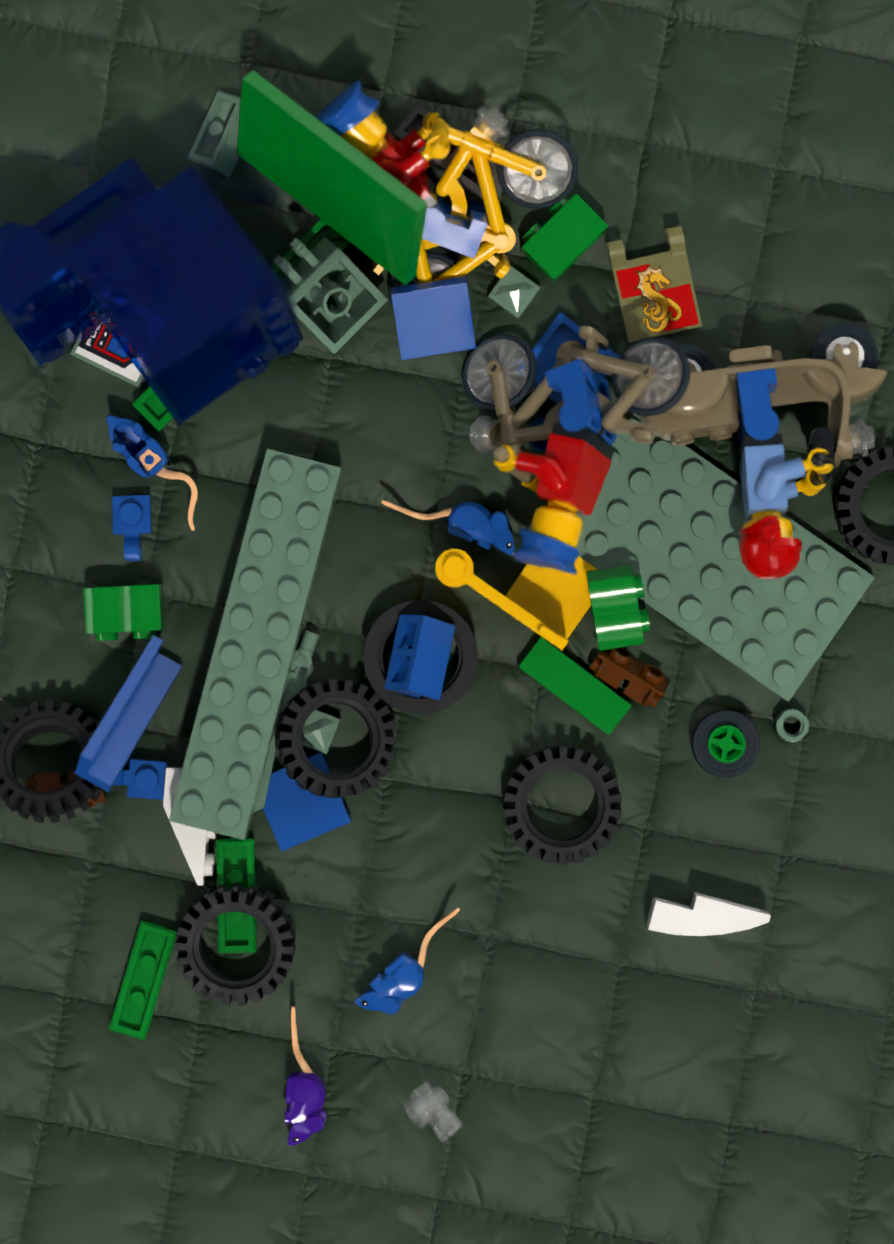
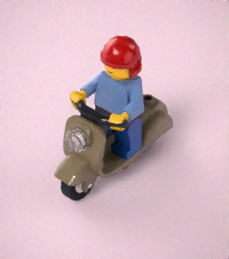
(741, 398)

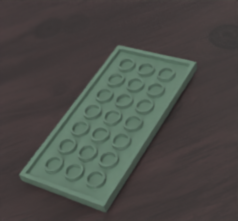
(682, 533)

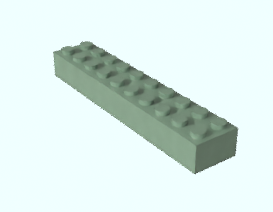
(256, 645)

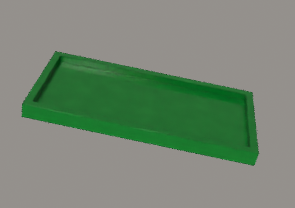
(330, 177)

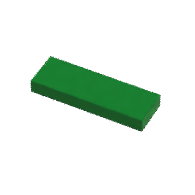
(574, 686)
(236, 864)
(143, 980)

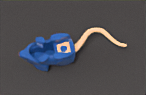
(146, 455)
(471, 522)
(401, 978)

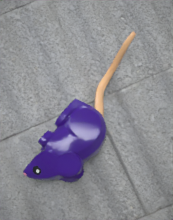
(304, 1095)

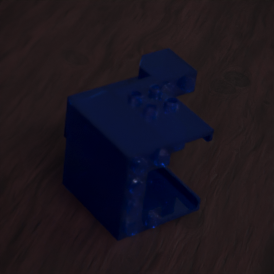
(163, 278)

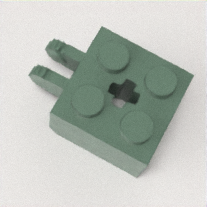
(329, 293)

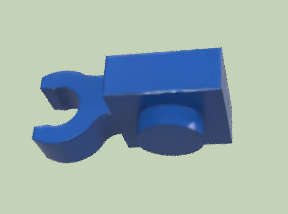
(132, 518)
(144, 778)

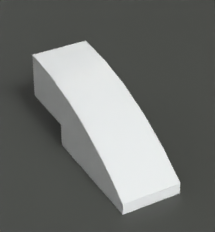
(703, 916)

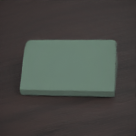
(218, 136)

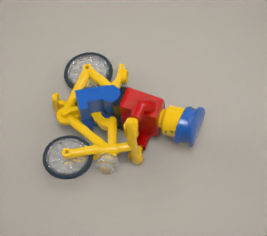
(532, 169)

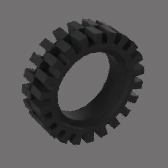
(848, 506)
(16, 734)
(380, 742)
(571, 849)
(226, 986)

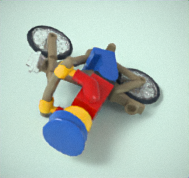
(579, 429)

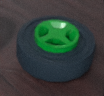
(738, 746)

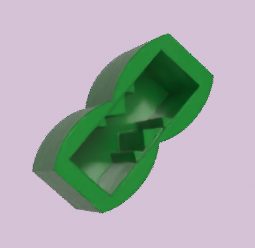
(616, 607)
(123, 610)

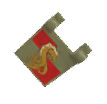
(655, 289)

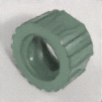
(804, 725)

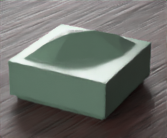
(514, 292)
(319, 731)

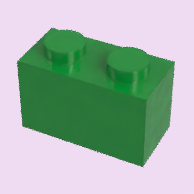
(563, 237)

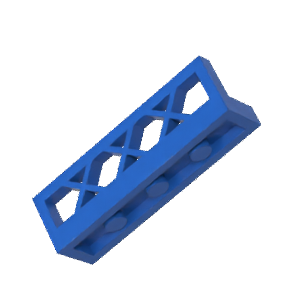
(128, 717)

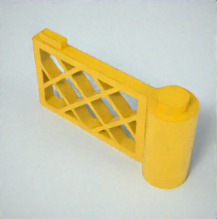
(456, 569)

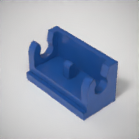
(419, 656)

